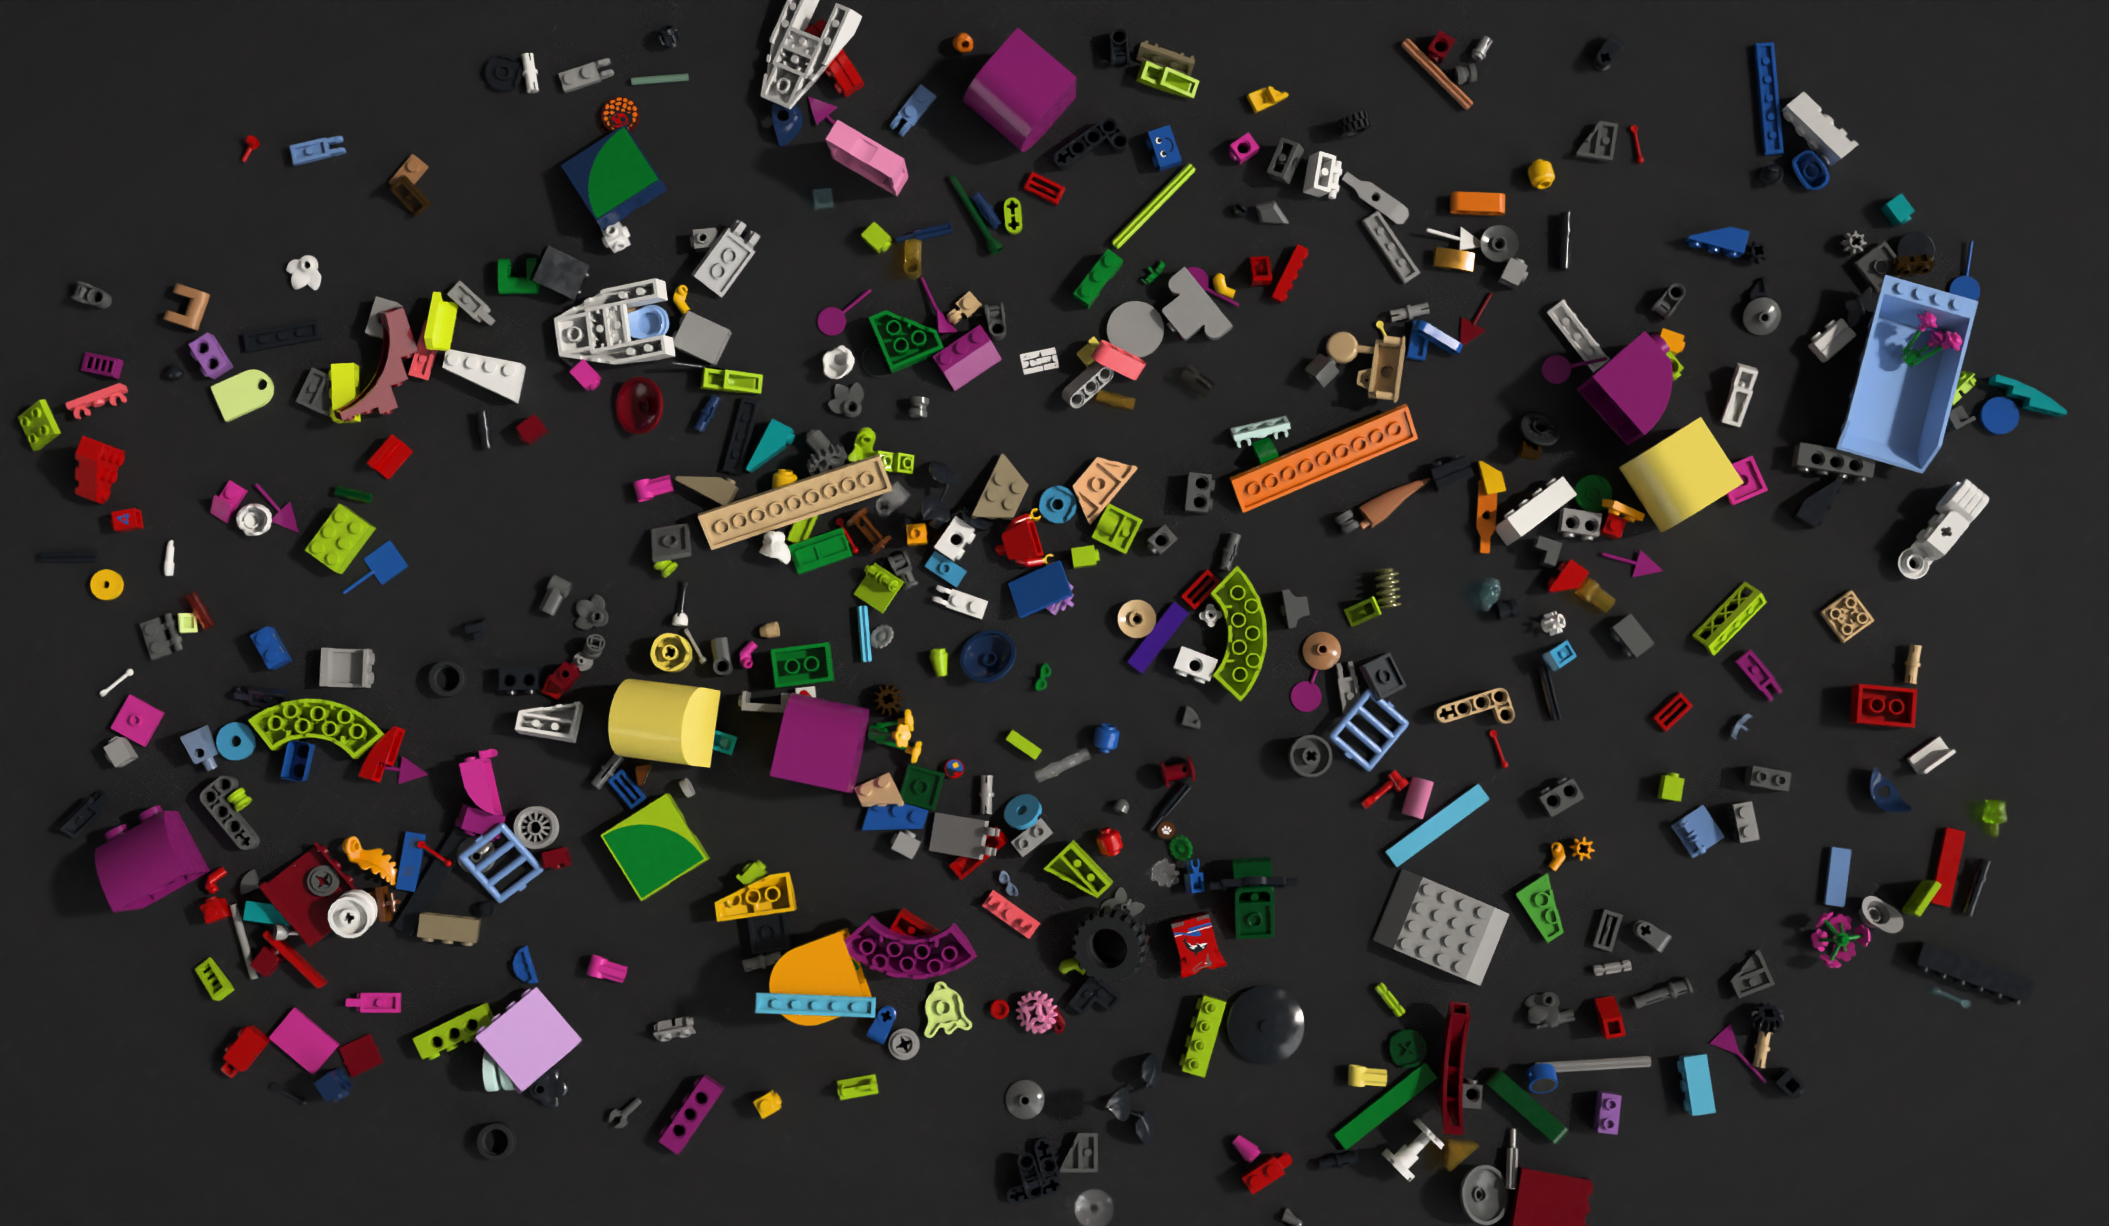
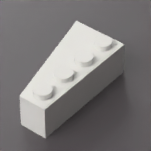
(1818, 129)

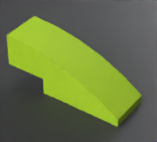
(1167, 80)
(731, 381)

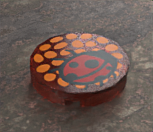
(620, 112)

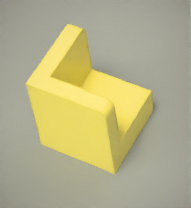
(1086, 352)

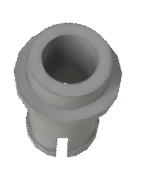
(1482, 47)

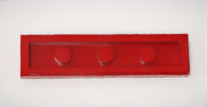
(1948, 865)
(296, 960)

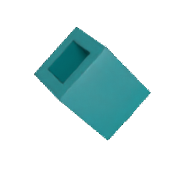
(1898, 210)

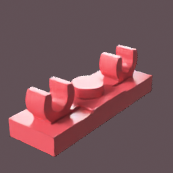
(97, 399)
(1011, 914)

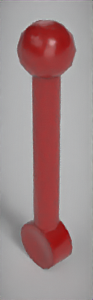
(1633, 129)
(839, 522)
(1493, 734)
(421, 844)

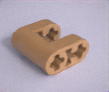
(195, 308)

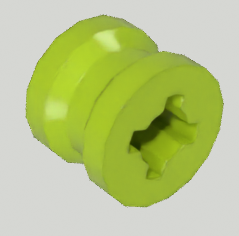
(665, 567)
(239, 799)

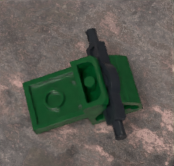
(1253, 896)

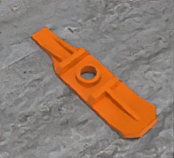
(1485, 527)

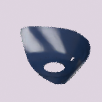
(788, 129)
(1891, 803)

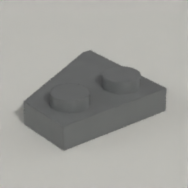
(1600, 142)
(1082, 1154)

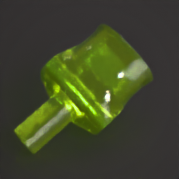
(1994, 814)

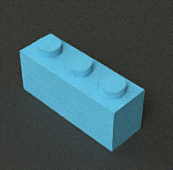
(1696, 1084)

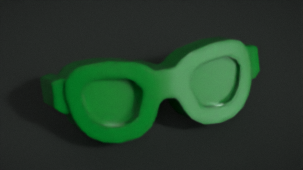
(1155, 274)
(1045, 672)

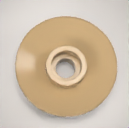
(1136, 608)

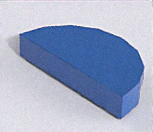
(524, 967)

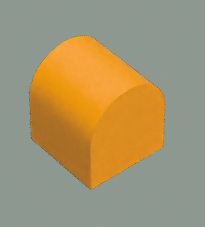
(819, 969)

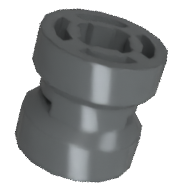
(1465, 74)
(918, 407)
(1348, 526)
(593, 646)

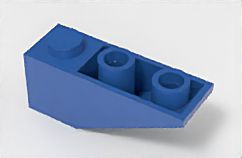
(1726, 240)

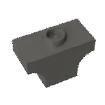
(1293, 608)

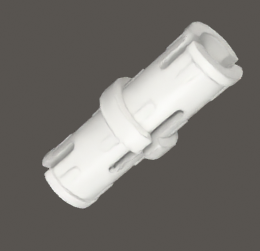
(530, 73)

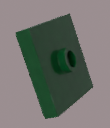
(921, 786)

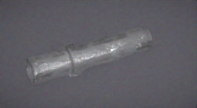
(1055, 768)

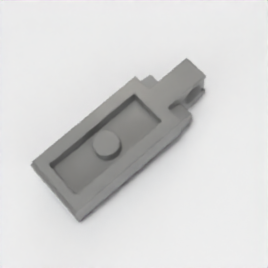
(470, 303)

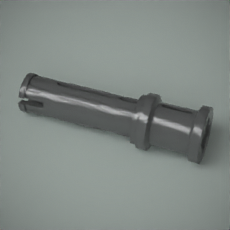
(1670, 990)

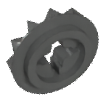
(322, 872)

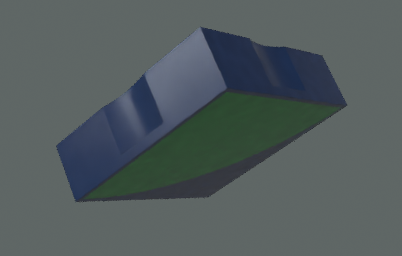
(614, 177)

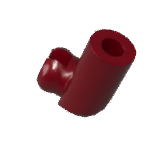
(1059, 1026)

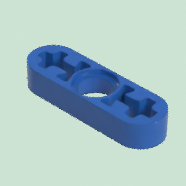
(1437, 337)

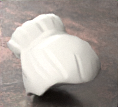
(775, 546)

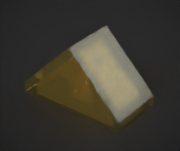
(1457, 1151)

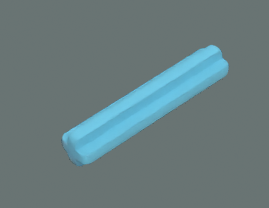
(864, 634)

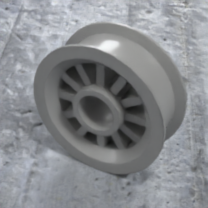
(551, 819)

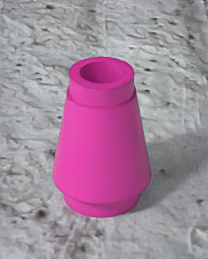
(1246, 1149)

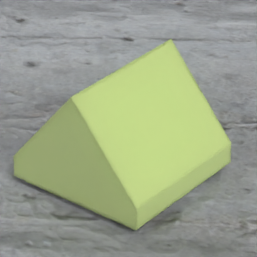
(187, 623)

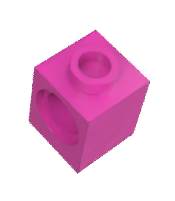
(1246, 141)
(586, 375)

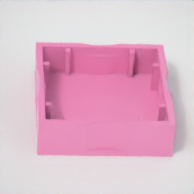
(867, 158)

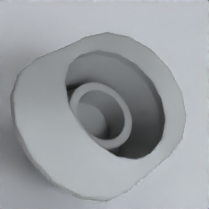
(1880, 915)

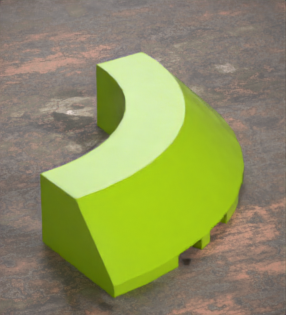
(1245, 633)

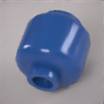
(1106, 737)

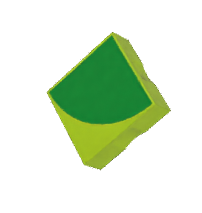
(654, 847)

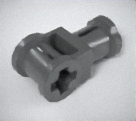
(903, 568)

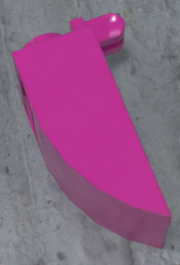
(480, 781)

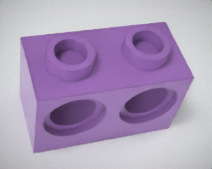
(213, 353)
(1607, 1112)

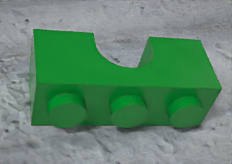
(1097, 278)

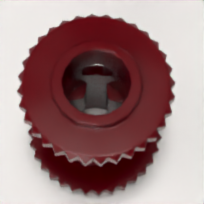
(1175, 772)

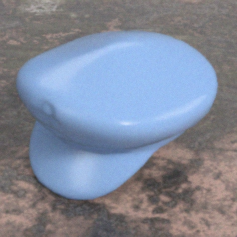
(648, 322)

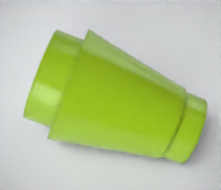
(939, 661)

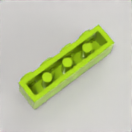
(1203, 1035)

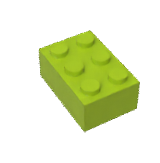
(340, 539)

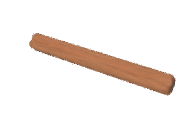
(1436, 73)

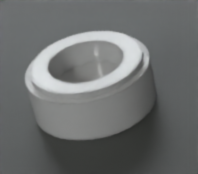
(686, 787)

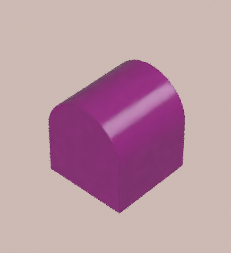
(1021, 91)
(820, 742)

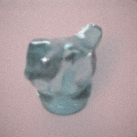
(1489, 593)

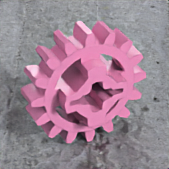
(1030, 1010)

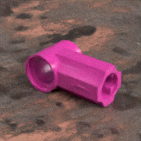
(647, 489)
(601, 967)

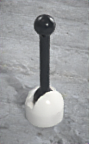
(681, 618)

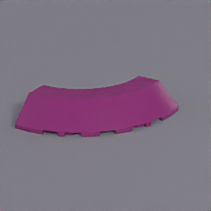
(909, 955)

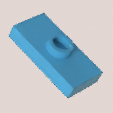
(945, 569)

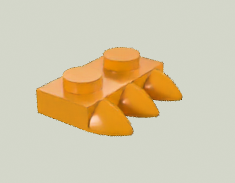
(1618, 508)

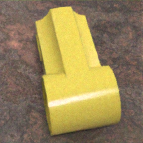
(1362, 1076)

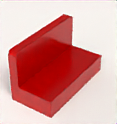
(390, 456)

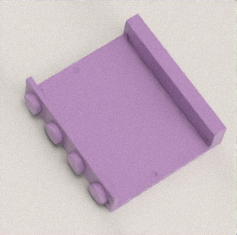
(527, 1038)

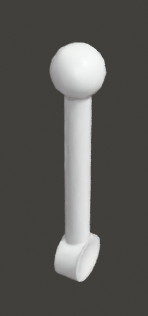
(129, 672)

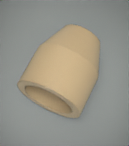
(770, 630)

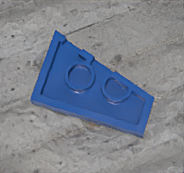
(895, 817)

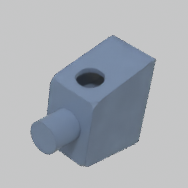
(200, 741)

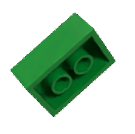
(802, 665)

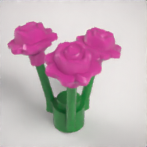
(1937, 338)

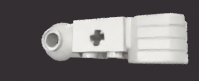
(1956, 511)

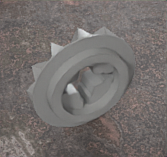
(900, 1052)

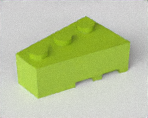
(1080, 870)

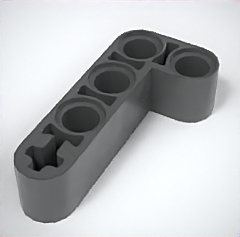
(227, 821)

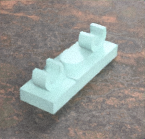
(1260, 430)

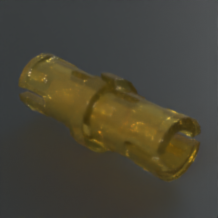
(1115, 399)

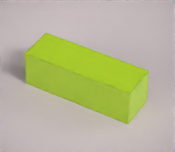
(1023, 744)

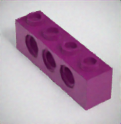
(677, 1142)

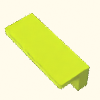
(440, 323)

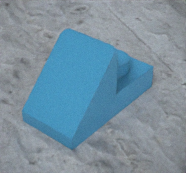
(1559, 656)

